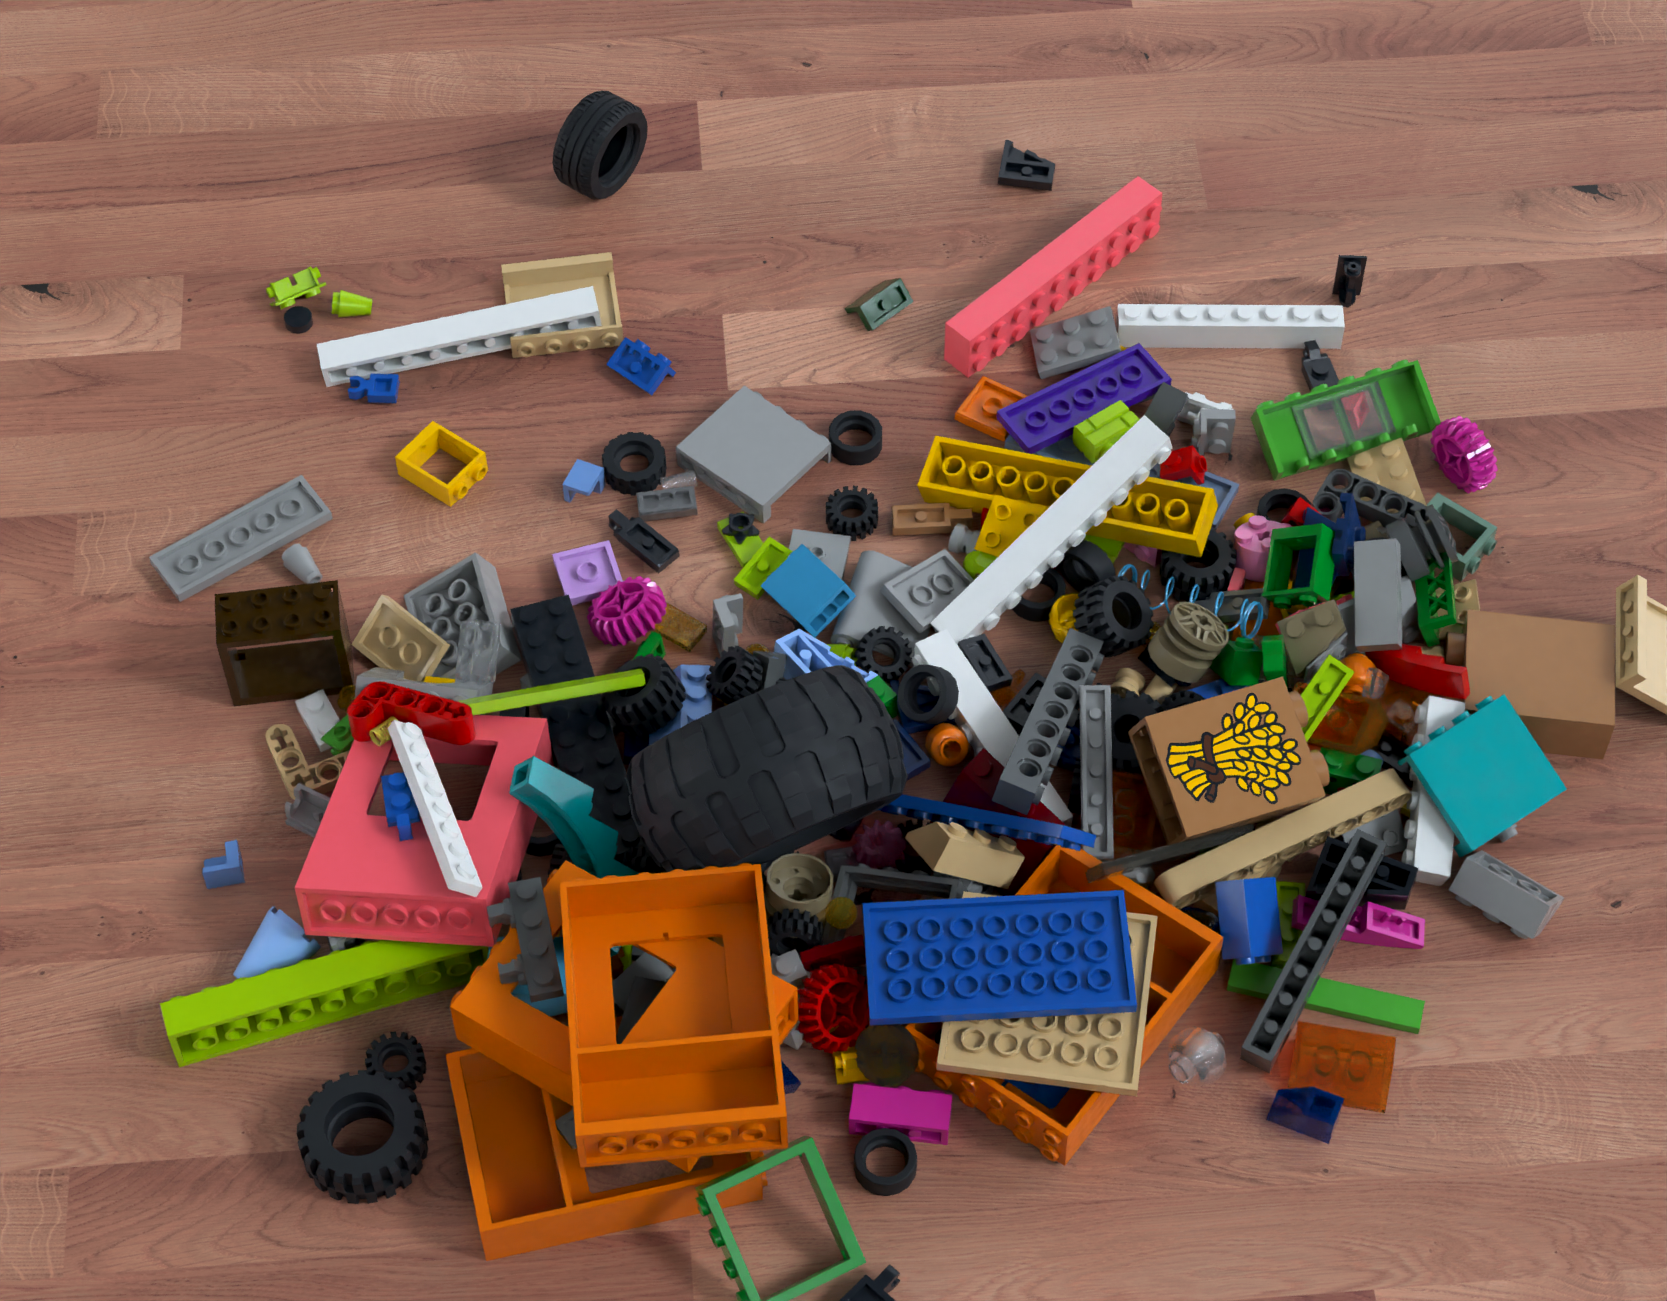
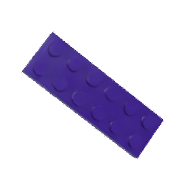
(1055, 410)

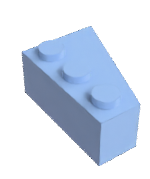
(810, 654)

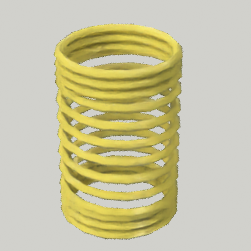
(379, 734)

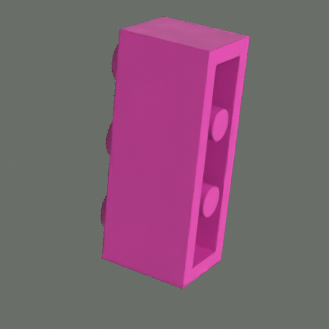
(915, 1113)

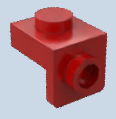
(1184, 463)

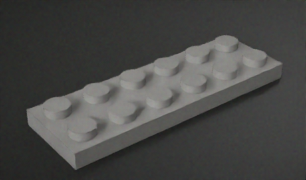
(240, 538)

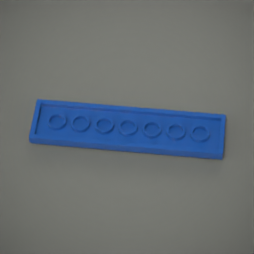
(991, 822)

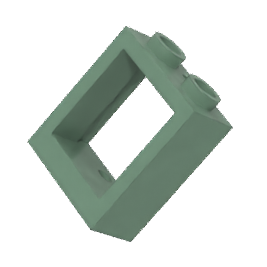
(1472, 525)

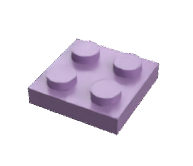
(586, 571)

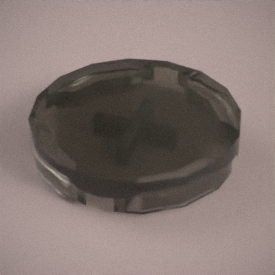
(886, 1054)

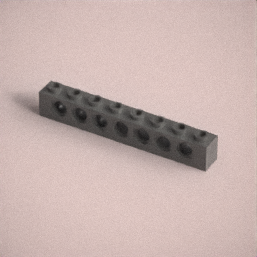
(1047, 723)
(1313, 951)

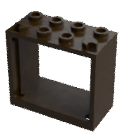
(283, 616)

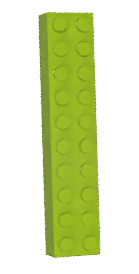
(312, 995)

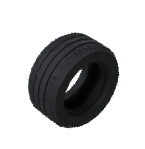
(600, 144)

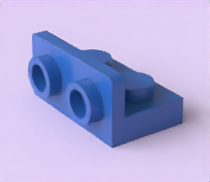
(639, 366)

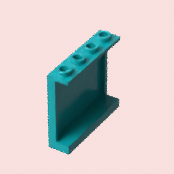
(1484, 772)

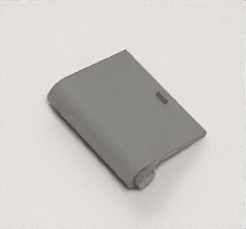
(871, 607)

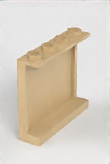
(561, 275)
(1641, 644)

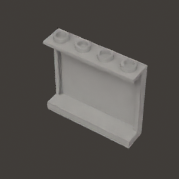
(751, 452)

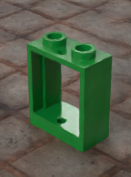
(1279, 562)

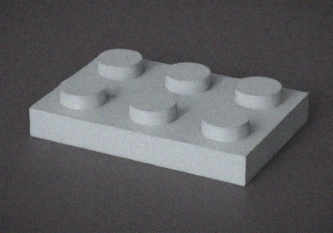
(1075, 342)
(927, 589)

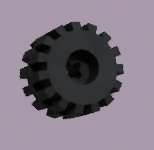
(1124, 716)

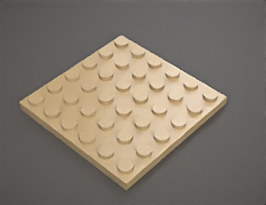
(1061, 1051)

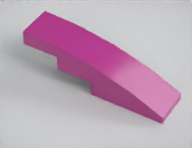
(1369, 924)

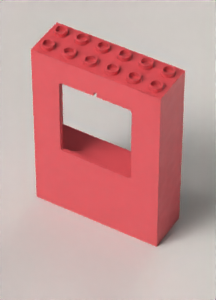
(383, 888)

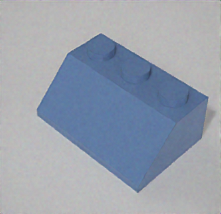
(697, 700)

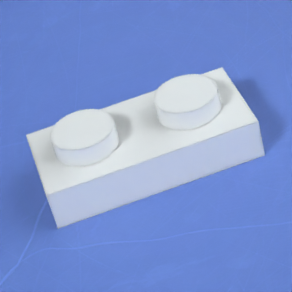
(318, 716)

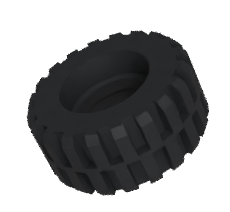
(357, 1099)

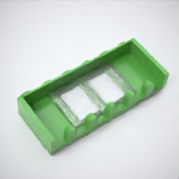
(1344, 419)

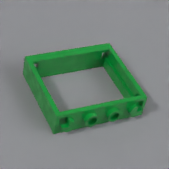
(827, 1198)

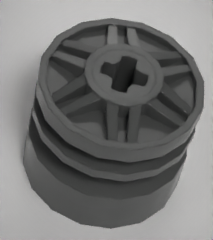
(1423, 542)

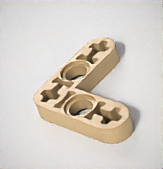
(301, 771)

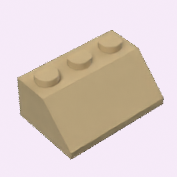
(967, 853)

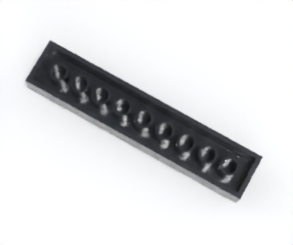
(577, 726)

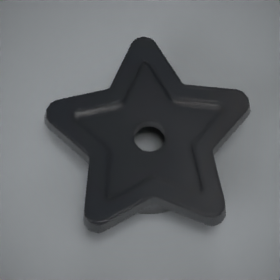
(737, 520)

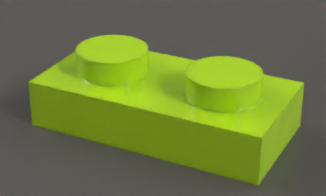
(760, 566)

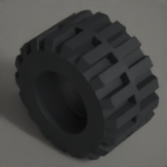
(1217, 555)
(1114, 614)
(649, 706)

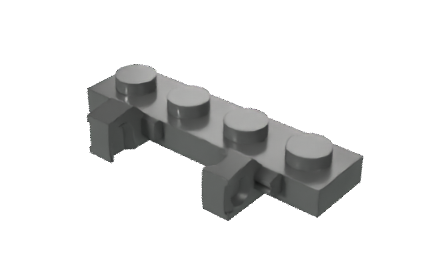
(538, 961)

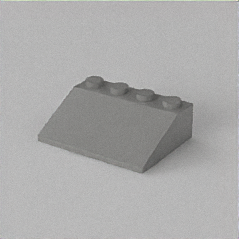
(462, 594)

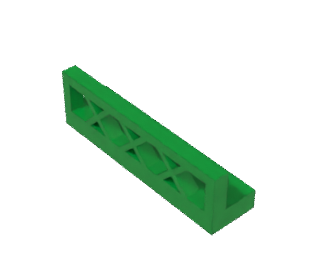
(1428, 603)

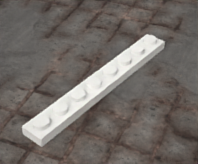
(434, 808)

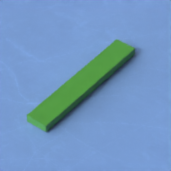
(1335, 998)

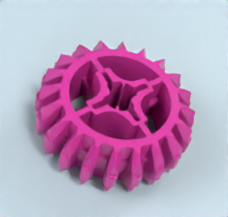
(1464, 454)
(626, 611)

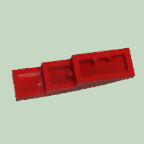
(1422, 671)

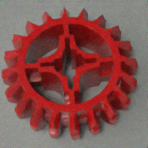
(823, 1009)

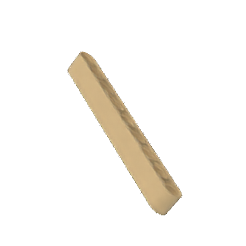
(1283, 838)

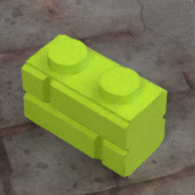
(1103, 430)

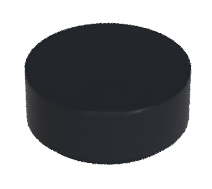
(298, 319)

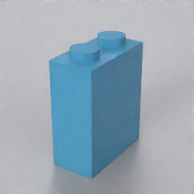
(808, 590)

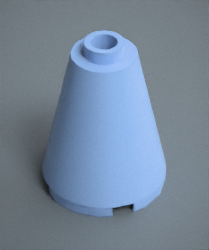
(276, 944)

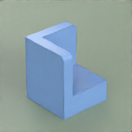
(583, 479)
(224, 869)

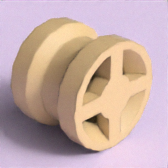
(1127, 680)

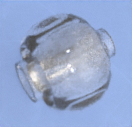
(1194, 1053)

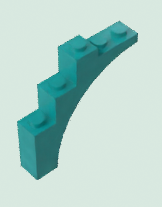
(566, 809)

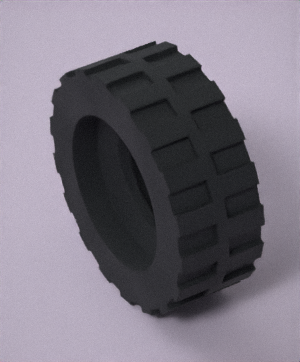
(629, 445)

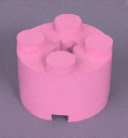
(1253, 545)

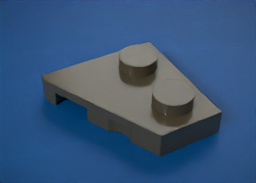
(1310, 633)

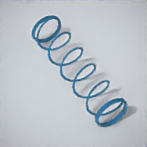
(1243, 615)

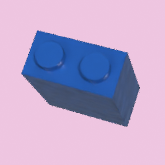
(1249, 919)

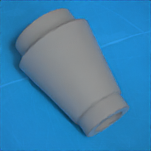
(301, 564)

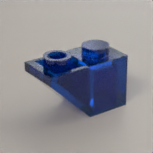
(1307, 1111)

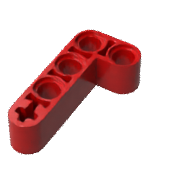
(434, 715)

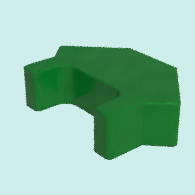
(1274, 658)

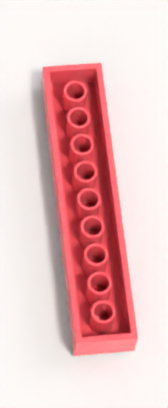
(1052, 277)

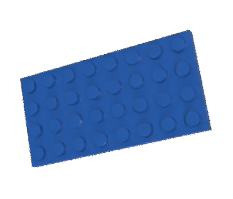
(998, 957)

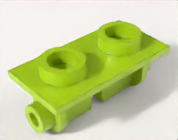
(305, 285)

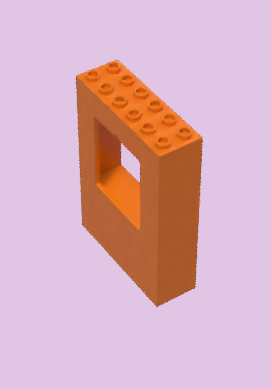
(539, 1046)
(679, 1092)
(531, 1180)

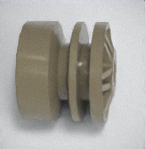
(1188, 642)
(798, 883)

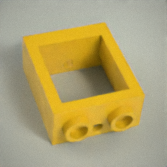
(424, 446)

